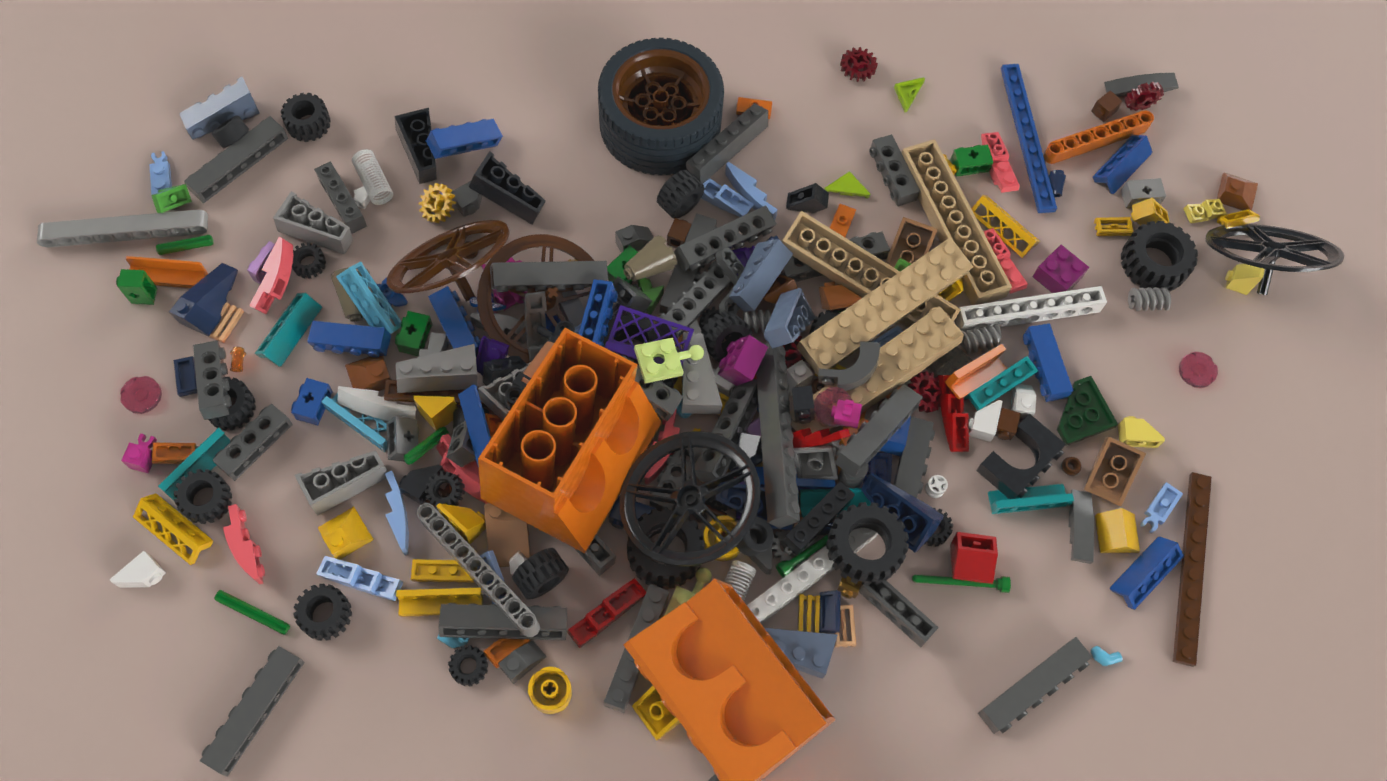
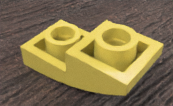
(1206, 211)

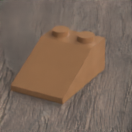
(911, 241)
(1114, 471)
(505, 534)

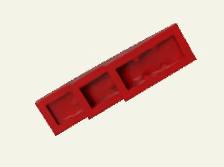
(954, 419)
(805, 438)
(607, 612)

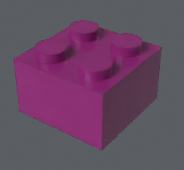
(1060, 270)
(742, 360)

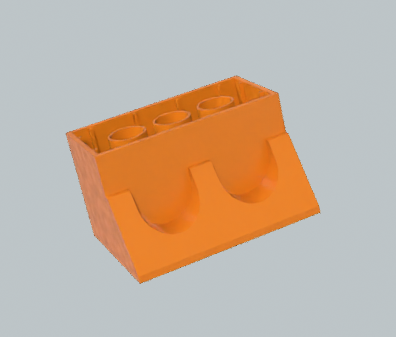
(569, 441)
(729, 684)

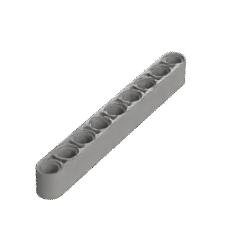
(122, 228)
(480, 576)

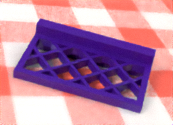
(628, 350)

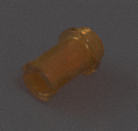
(237, 359)

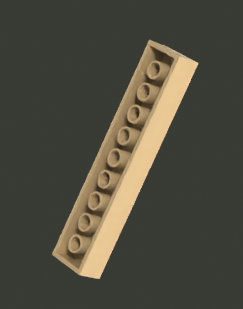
(954, 218)
(849, 263)
(884, 306)
(899, 362)

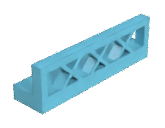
(366, 301)
(358, 424)

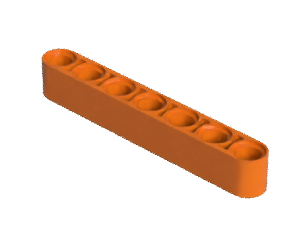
(1098, 137)

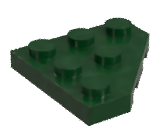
(1085, 413)

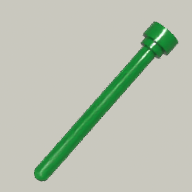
(787, 567)
(1002, 583)

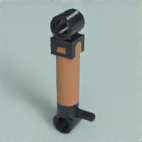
(523, 378)

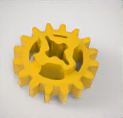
(437, 203)

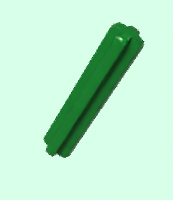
(185, 244)
(425, 446)

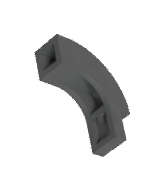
(856, 374)

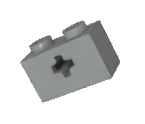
(1140, 190)

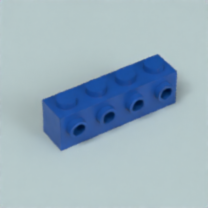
(464, 138)
(598, 311)
(453, 318)
(349, 338)
(1048, 360)

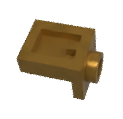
(849, 589)

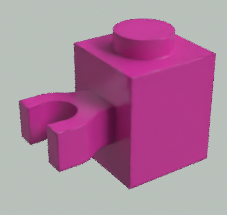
(846, 413)
(139, 455)

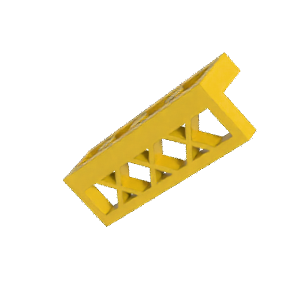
(1009, 221)
(174, 523)
(428, 601)

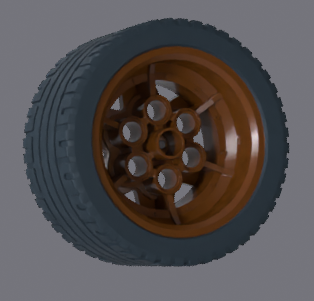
(667, 128)

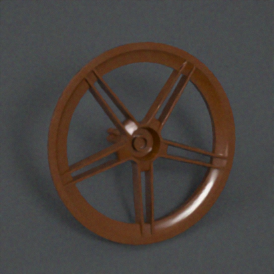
(449, 258)
(553, 296)

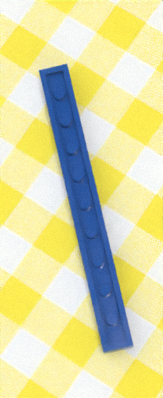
(1028, 139)

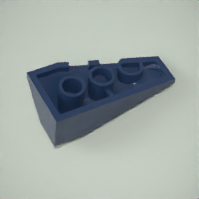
(203, 303)
(736, 498)
(917, 516)

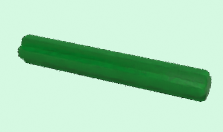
(252, 612)

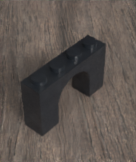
(1013, 481)

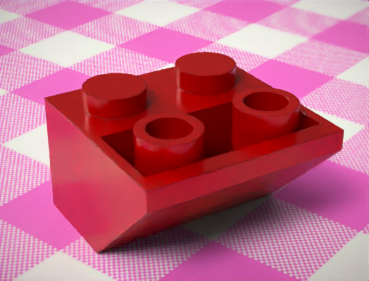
(974, 557)

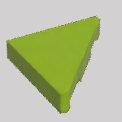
(908, 91)
(848, 186)

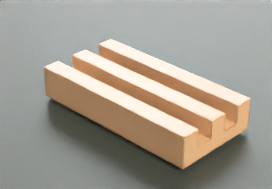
(226, 313)
(845, 643)

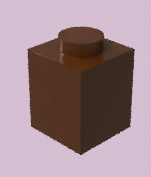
(1106, 106)
(678, 232)
(1007, 424)

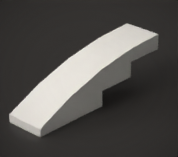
(371, 404)

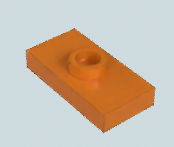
(745, 103)
(843, 219)
(171, 452)
(502, 648)

